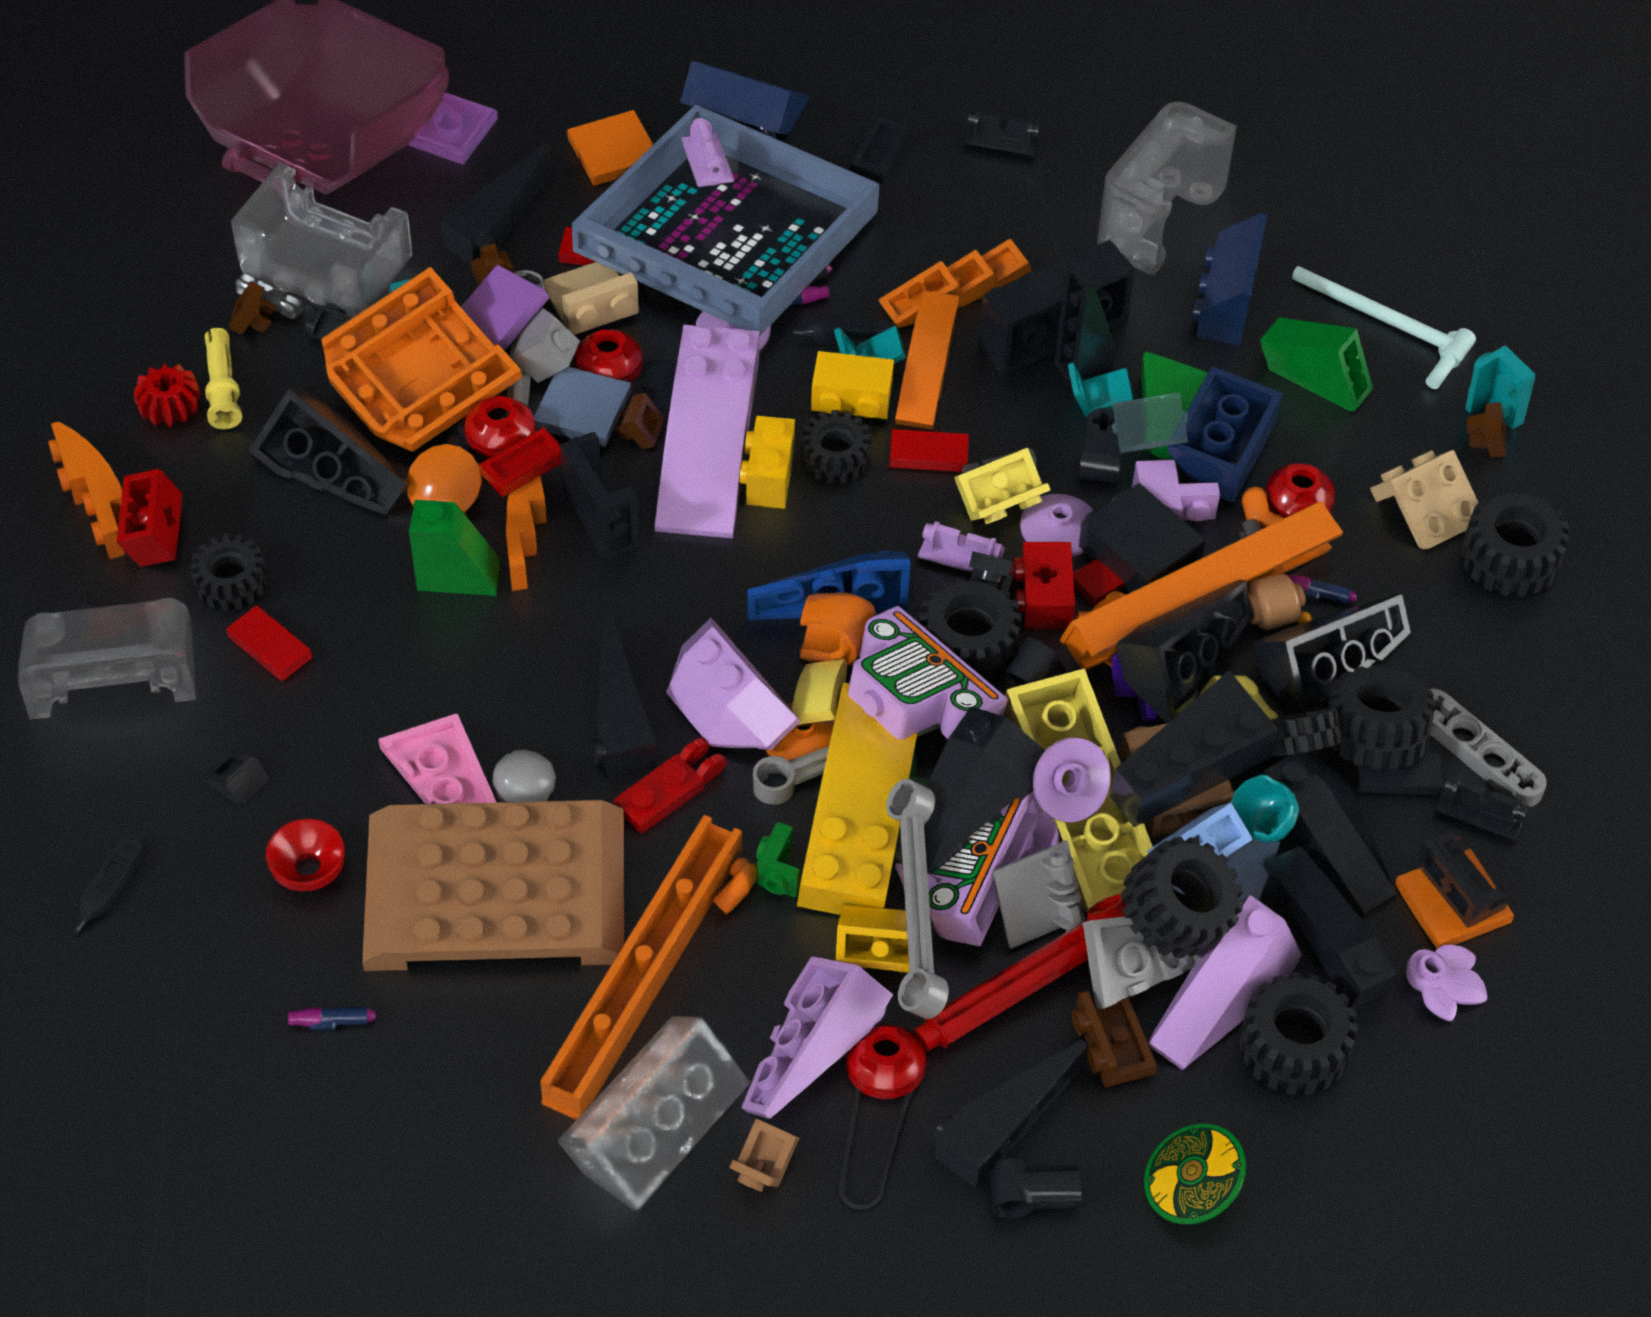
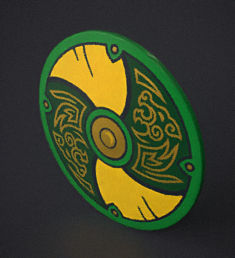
(1195, 1174)

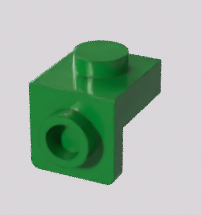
(771, 864)

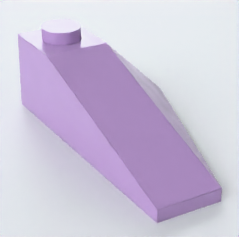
(1223, 981)
(828, 1014)

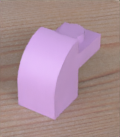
(1187, 501)

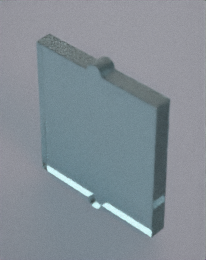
(1150, 422)

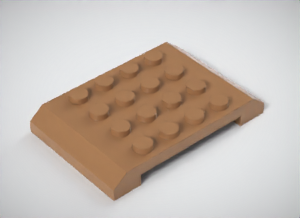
(494, 882)

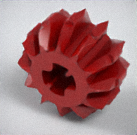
(167, 395)

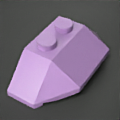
(727, 694)

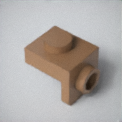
(764, 1156)

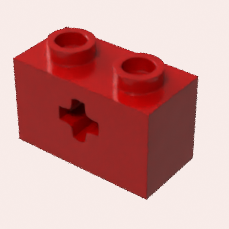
(149, 518)
(1046, 585)

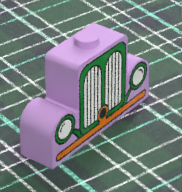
(914, 679)
(964, 888)

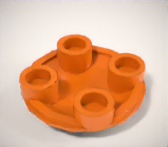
(445, 475)

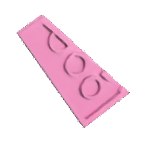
(439, 762)

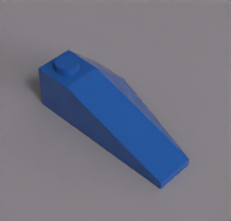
(876, 577)

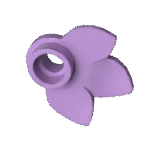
(1448, 982)

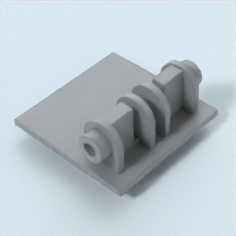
(1038, 894)

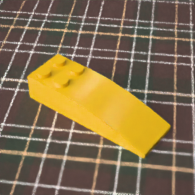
(851, 830)

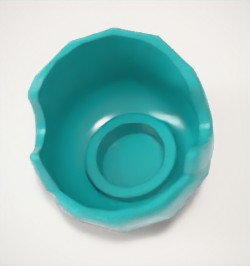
(1266, 808)

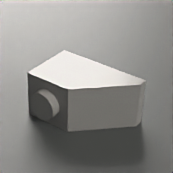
(545, 346)

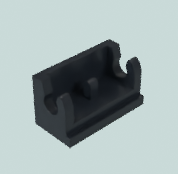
(1460, 880)

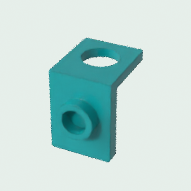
(884, 345)
(1100, 390)

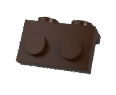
(1114, 1040)

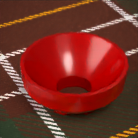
(621, 364)
(493, 436)
(1287, 499)
(303, 841)
(887, 1075)

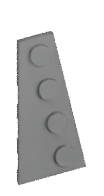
(1123, 963)

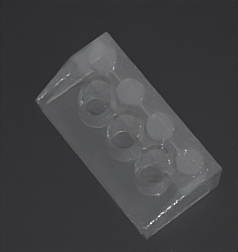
(655, 1110)

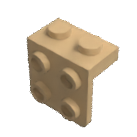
(592, 296)
(1431, 496)

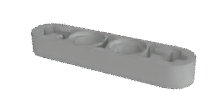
(1485, 743)

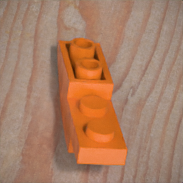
(90, 482)

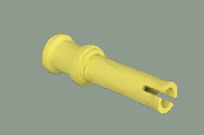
(221, 390)

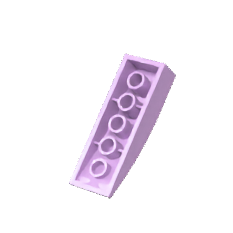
(707, 431)

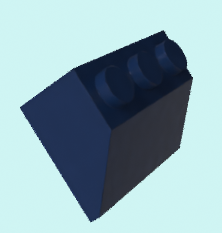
(743, 98)
(1230, 281)
(1226, 431)

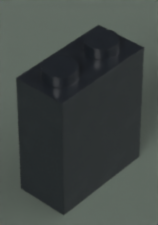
(1139, 538)

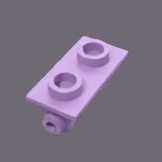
(706, 155)
(952, 549)

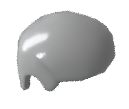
(523, 777)

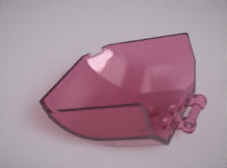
(313, 90)

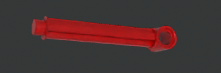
(1014, 982)

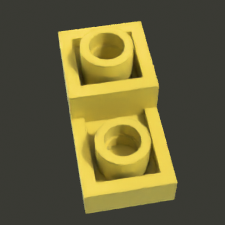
(819, 691)

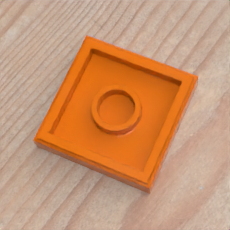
(609, 145)
(1437, 916)

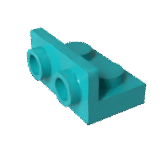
(1501, 379)

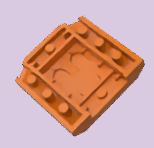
(415, 363)

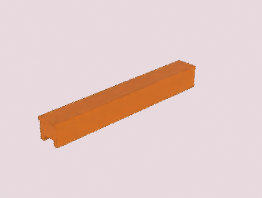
(1260, 555)
(640, 969)

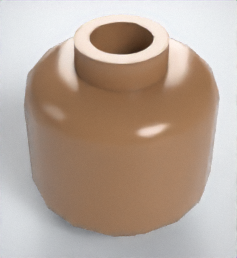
(1275, 601)

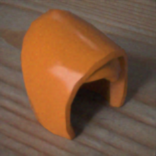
(834, 626)

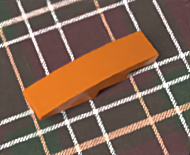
(965, 278)
(927, 360)
(524, 509)

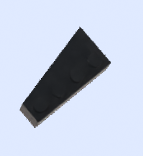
(1194, 752)

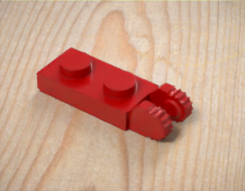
(669, 786)

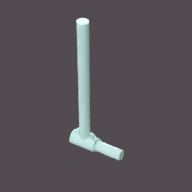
(1451, 346)

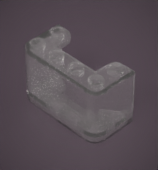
(1176, 154)
(318, 249)

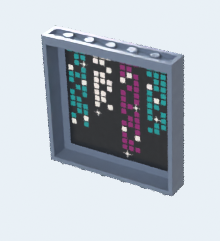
(732, 245)

